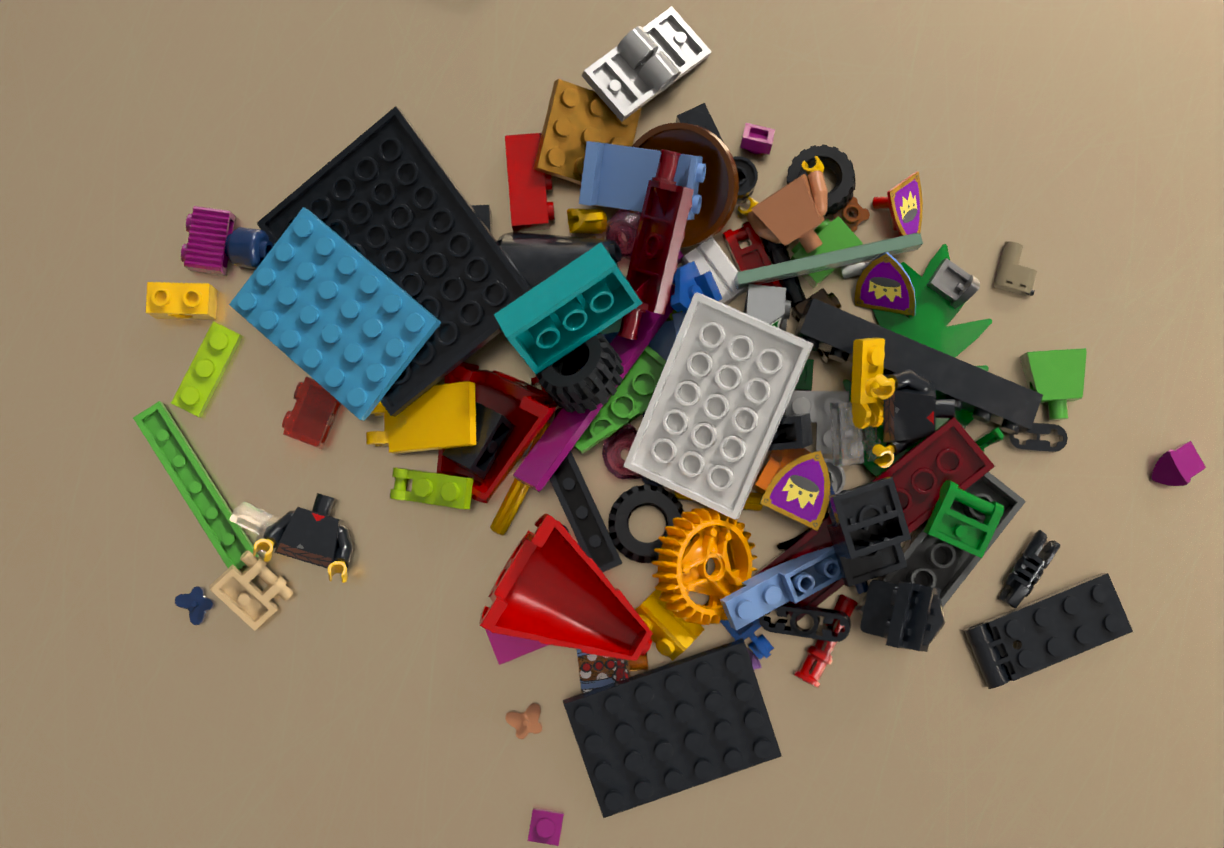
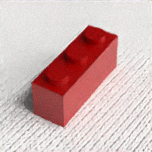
(527, 186)

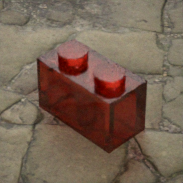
(311, 415)

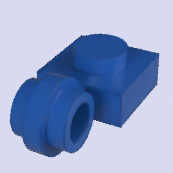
(759, 645)

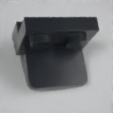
(903, 613)

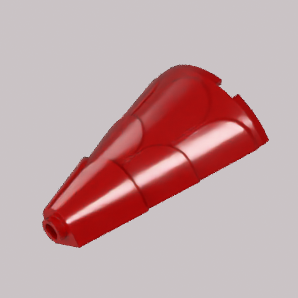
(563, 599)

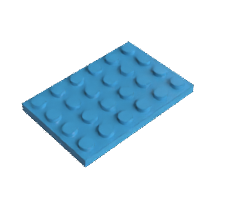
(334, 314)

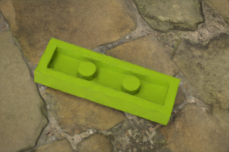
(206, 369)

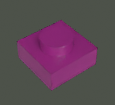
(757, 139)
(545, 826)

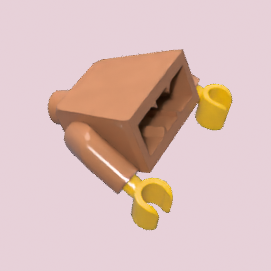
(792, 210)

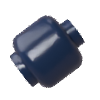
(247, 247)

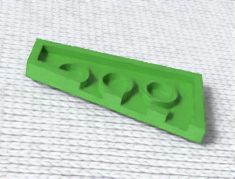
(627, 403)

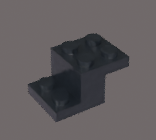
(868, 531)

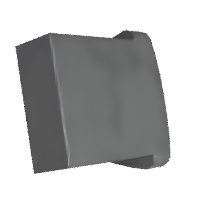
(953, 283)

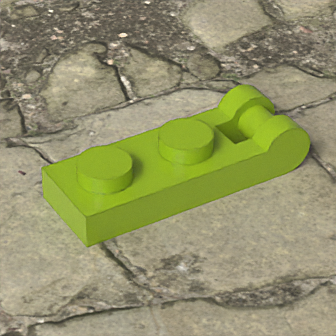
(432, 488)

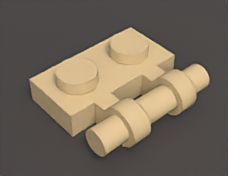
(245, 597)

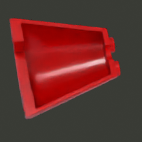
(515, 400)

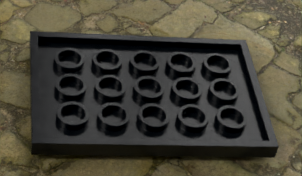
(672, 728)

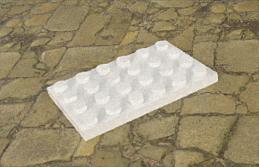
(717, 405)

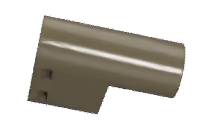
(1012, 276)

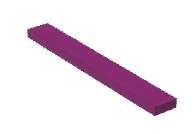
(569, 426)

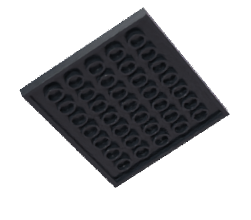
(422, 233)

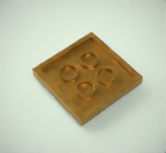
(571, 121)

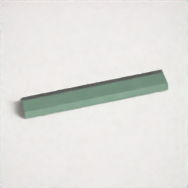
(828, 260)

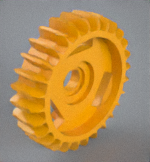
(685, 569)

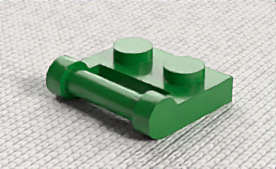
(958, 528)

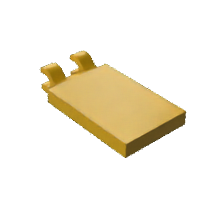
(435, 421)

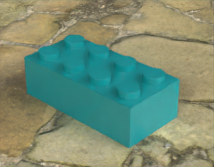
(567, 308)

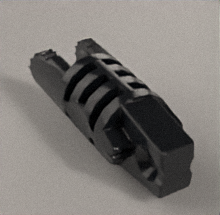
(1028, 569)

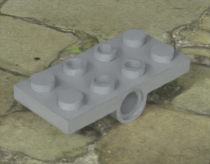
(646, 63)

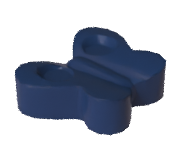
(196, 604)

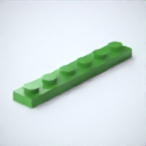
(194, 484)

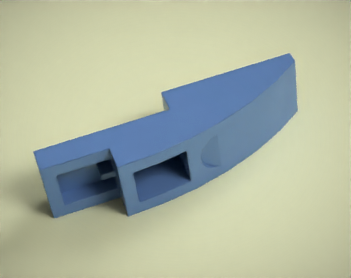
(780, 584)

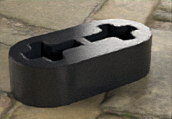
(1036, 444)

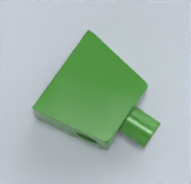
(1056, 376)

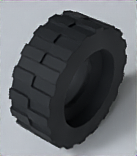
(838, 163)

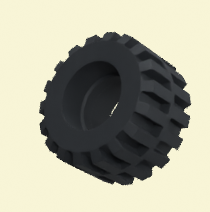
(590, 384)
(623, 508)

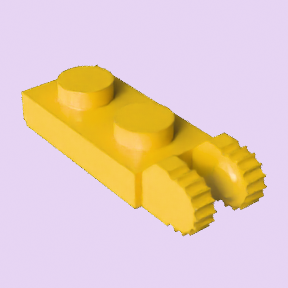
(867, 363)

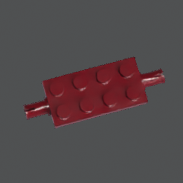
(657, 243)

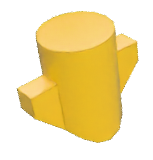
(586, 221)

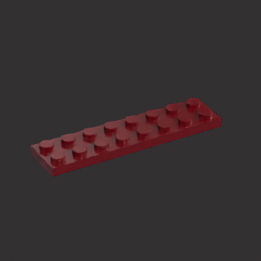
(918, 480)

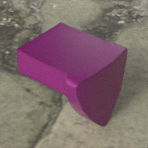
(1178, 466)

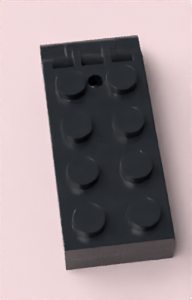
(1048, 630)

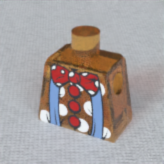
(600, 671)

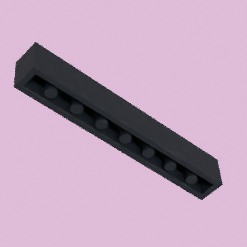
(973, 388)

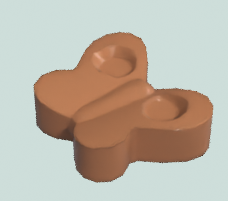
(525, 722)

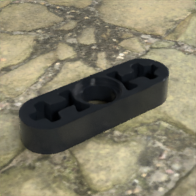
(815, 612)

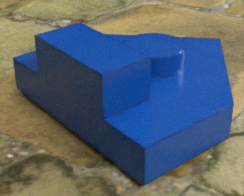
(689, 281)

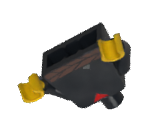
(908, 412)
(311, 538)

